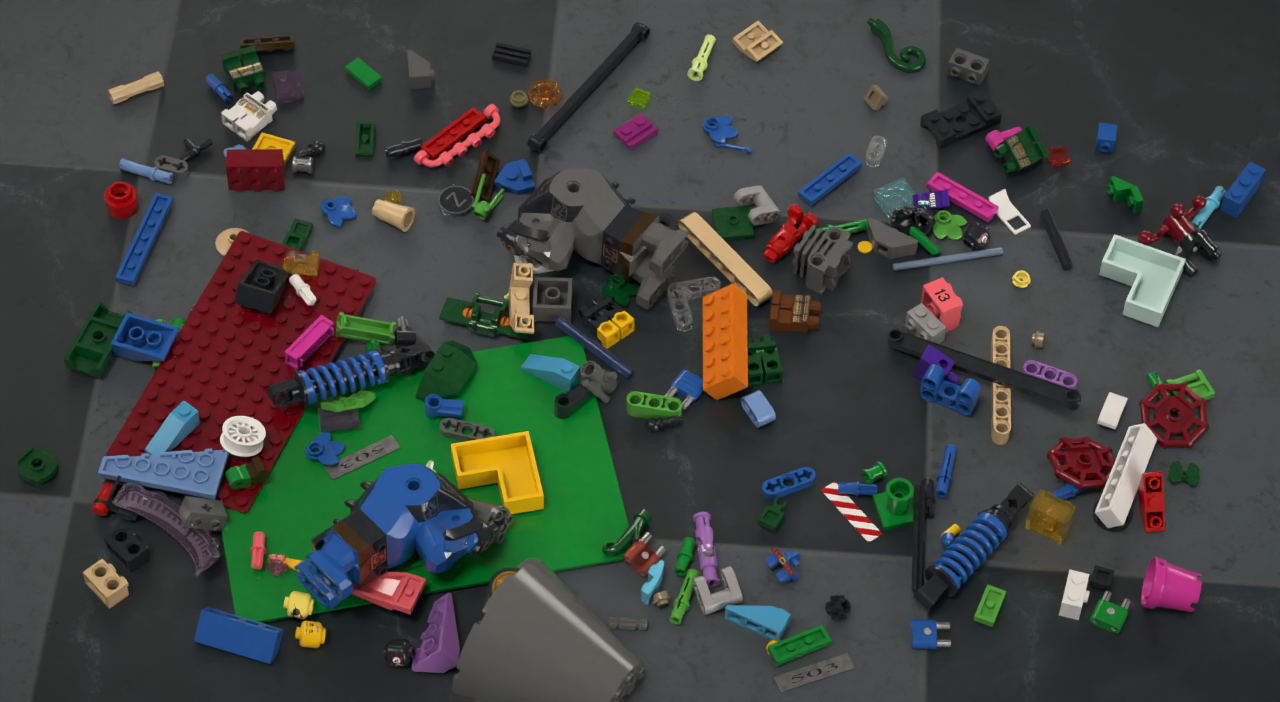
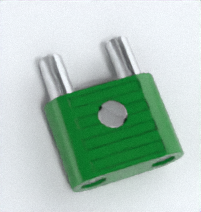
(1109, 615)

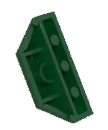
(447, 371)

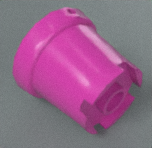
(1170, 586)

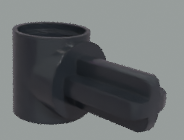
(404, 334)

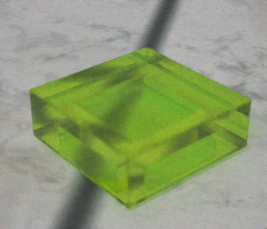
(639, 98)

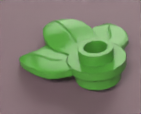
(948, 225)

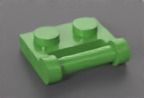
(1200, 387)

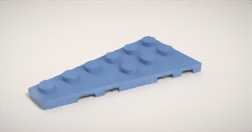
(172, 471)

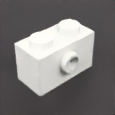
(1074, 594)

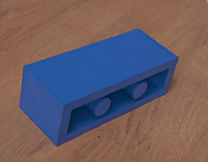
(1243, 189)

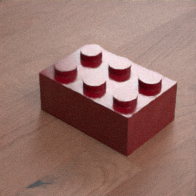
(255, 169)

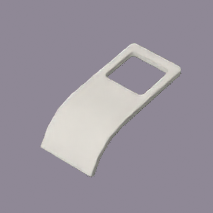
(1007, 210)

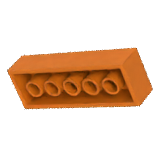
(725, 342)

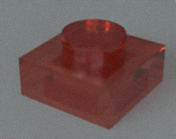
(1058, 156)

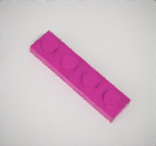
(963, 197)

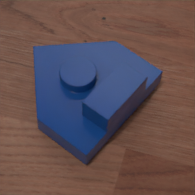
(516, 177)

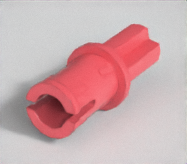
(258, 550)

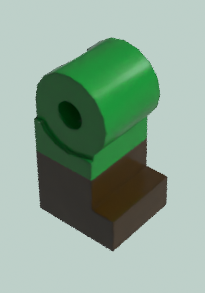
(246, 474)

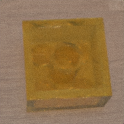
(1050, 516)

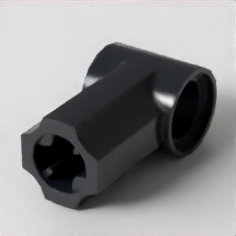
(569, 401)

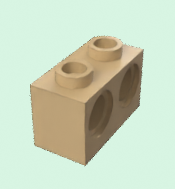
(102, 585)

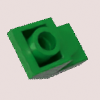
(1122, 190)

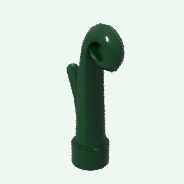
(639, 521)

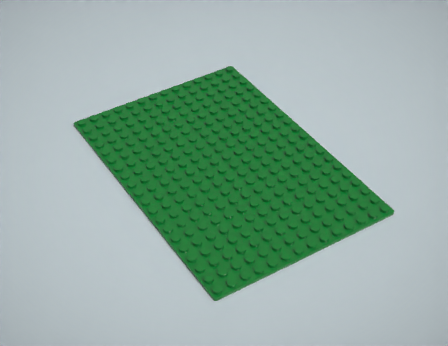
(571, 456)

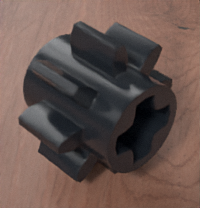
(838, 607)

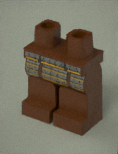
(793, 313)

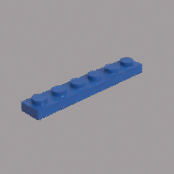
(144, 239)

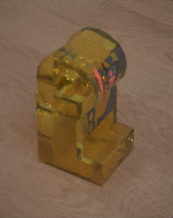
(302, 263)

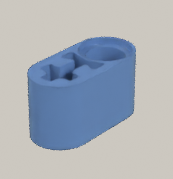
(758, 408)

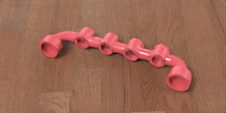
(459, 148)

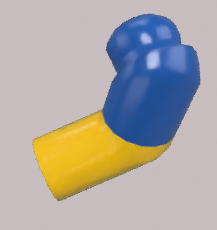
(948, 536)

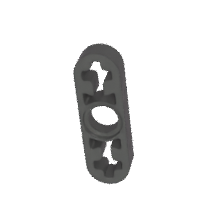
(461, 425)

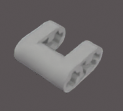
(765, 210)
(719, 600)

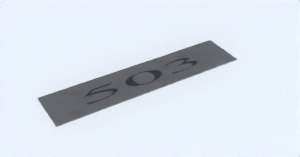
(362, 457)
(814, 672)

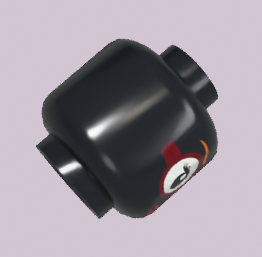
(976, 235)
(399, 652)

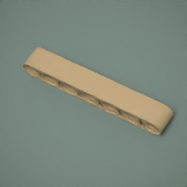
(725, 259)
(1000, 394)

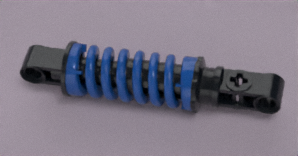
(348, 374)
(971, 548)

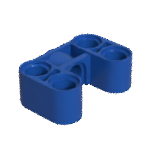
(949, 395)

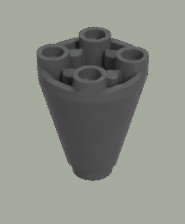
(494, 513)

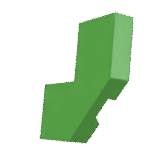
(357, 400)

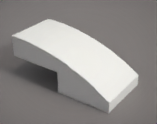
(1112, 410)

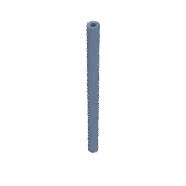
(947, 259)

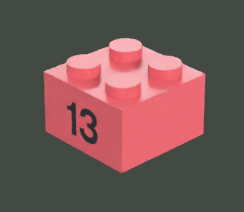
(942, 303)

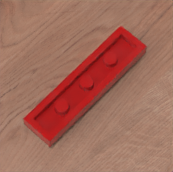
(454, 133)

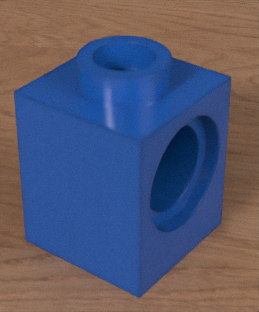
(1106, 137)

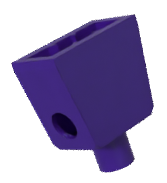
(934, 356)

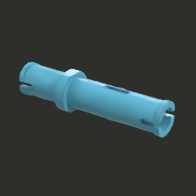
(1212, 203)

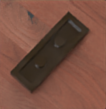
(269, 43)
(489, 166)

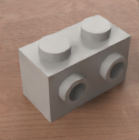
(925, 324)

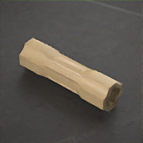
(147, 83)

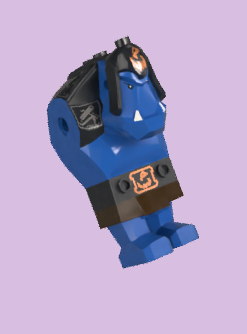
(396, 516)

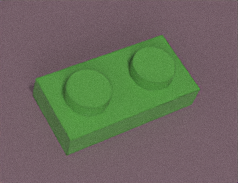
(989, 605)

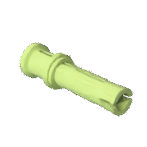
(708, 43)

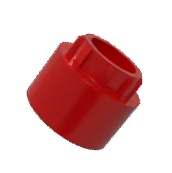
(121, 200)

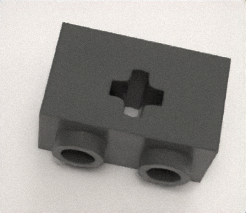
(202, 513)

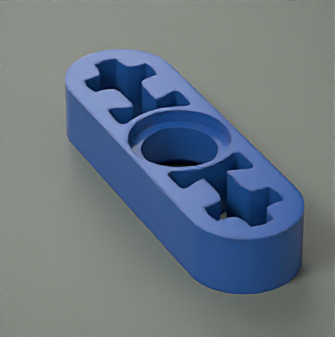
(783, 490)

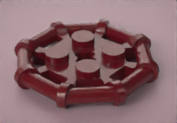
(1185, 414)
(1078, 450)

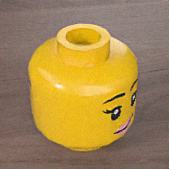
(310, 634)

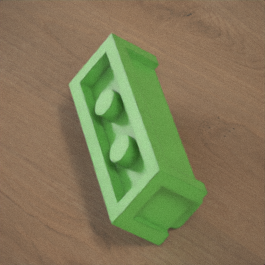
(364, 329)

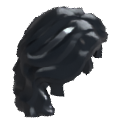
(913, 216)

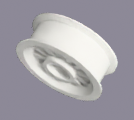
(242, 436)

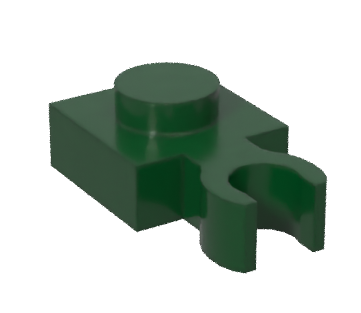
(772, 516)

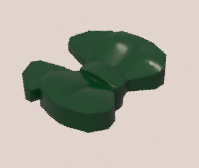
(1190, 476)

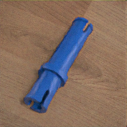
(942, 488)

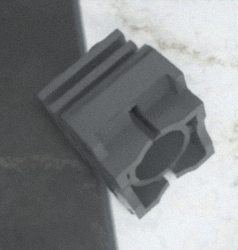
(822, 257)

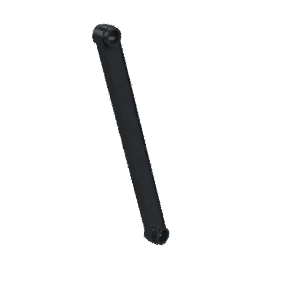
(539, 141)
(989, 371)

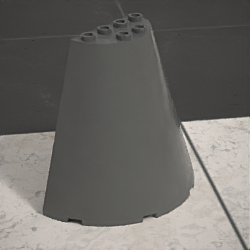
(543, 646)

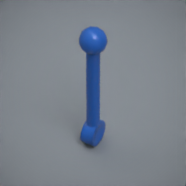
(748, 149)

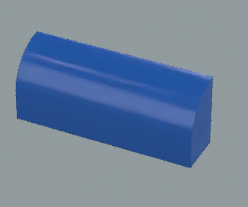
(238, 635)

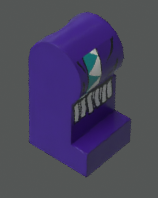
(932, 200)

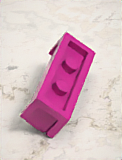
(309, 342)

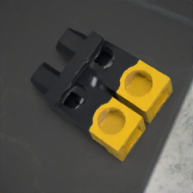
(607, 320)

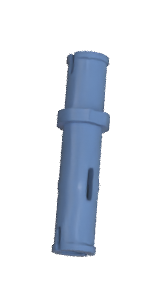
(146, 171)

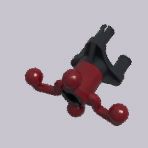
(1184, 233)

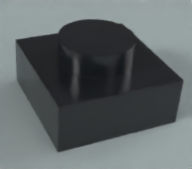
(1101, 578)

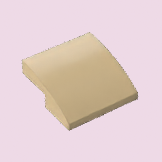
(757, 41)

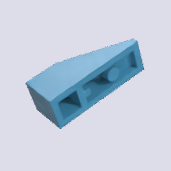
(553, 370)
(174, 429)
(763, 620)

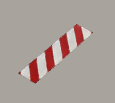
(852, 512)

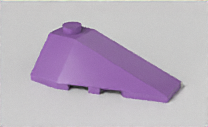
(440, 640)

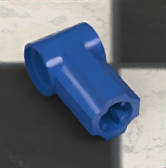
(442, 407)

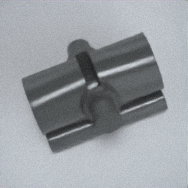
(598, 380)

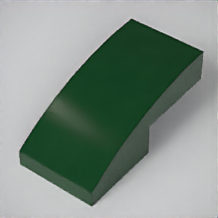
(298, 234)

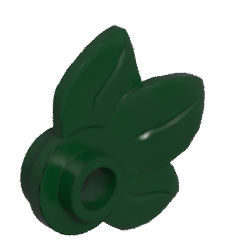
(618, 289)

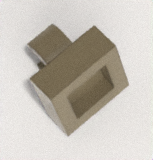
(876, 97)

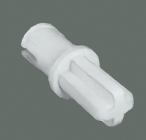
(302, 289)

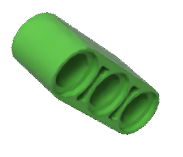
(652, 405)

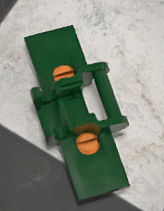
(476, 320)

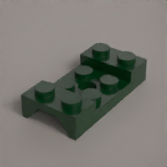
(92, 355)

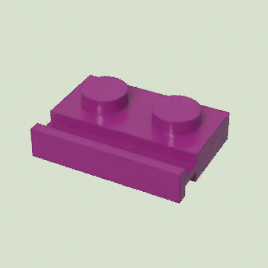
(635, 131)

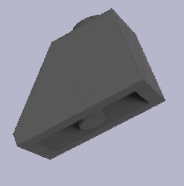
(419, 71)

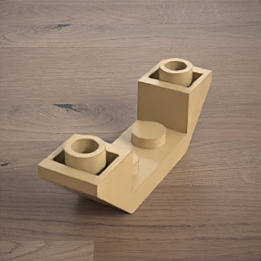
(519, 303)

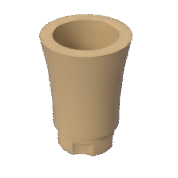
(394, 214)

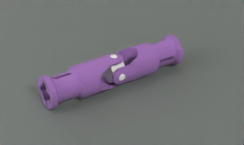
(704, 539)

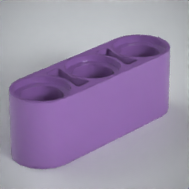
(1050, 374)

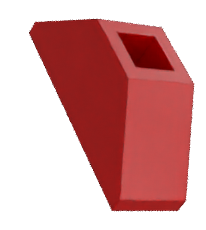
(1152, 501)

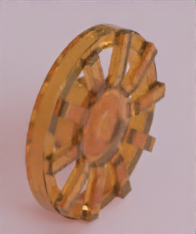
(545, 93)

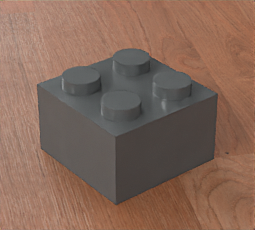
(552, 298)

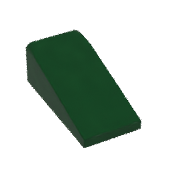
(365, 138)

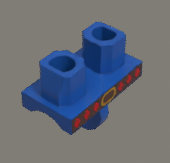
(777, 559)

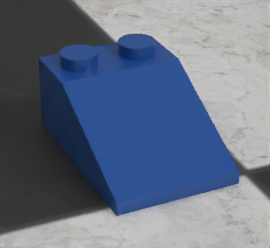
(143, 339)

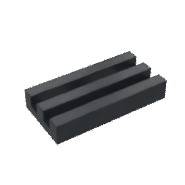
(512, 52)

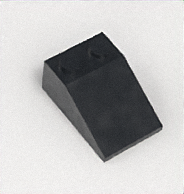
(262, 286)

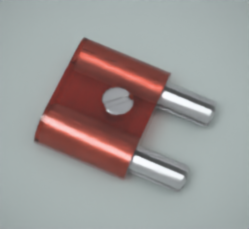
(641, 557)

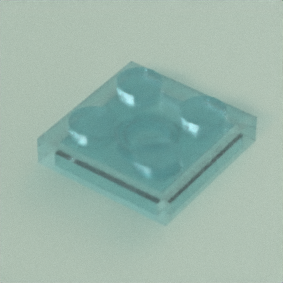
(894, 196)

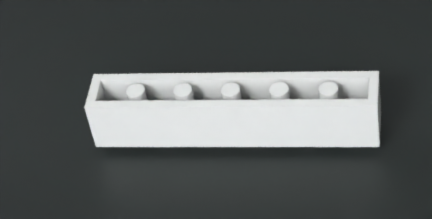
(1125, 475)

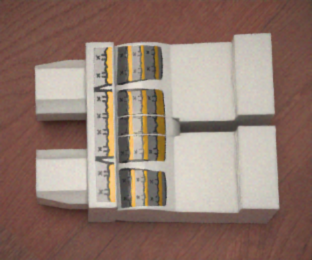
(249, 115)

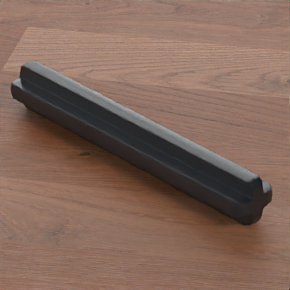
(1056, 239)

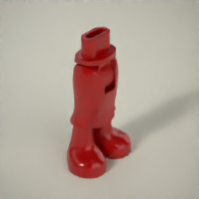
(788, 235)

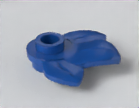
(719, 128)
(337, 210)
(327, 450)

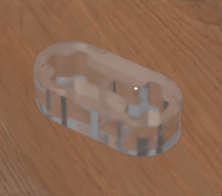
(872, 150)

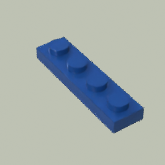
(829, 179)

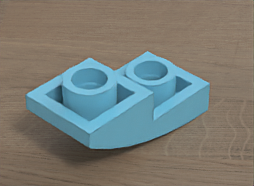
(655, 577)

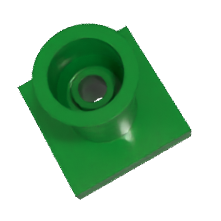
(895, 505)

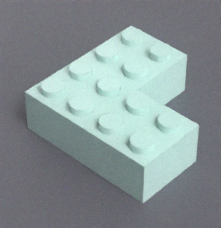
(1150, 274)

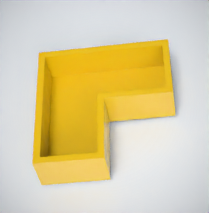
(503, 461)

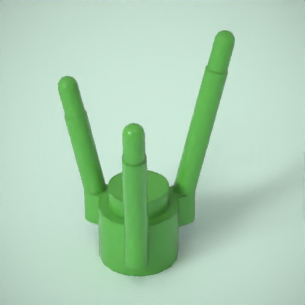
(482, 209)

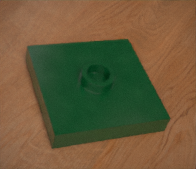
(733, 223)

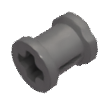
(297, 165)

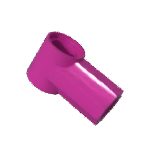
(995, 137)

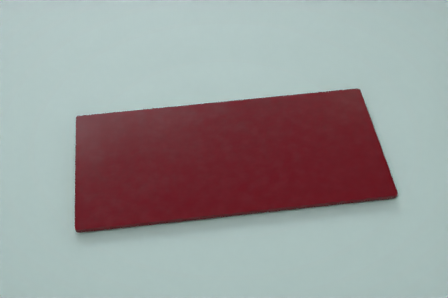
(233, 355)

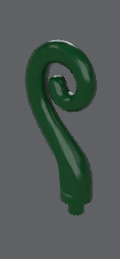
(885, 35)

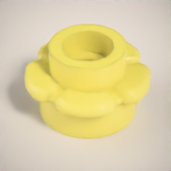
(1023, 276)

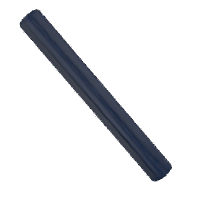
(594, 347)

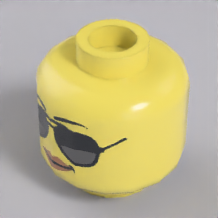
(299, 605)

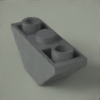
(890, 241)

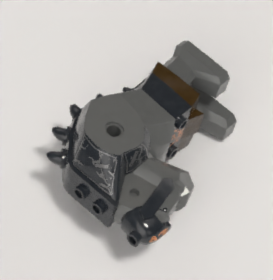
(589, 216)

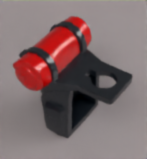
(104, 500)

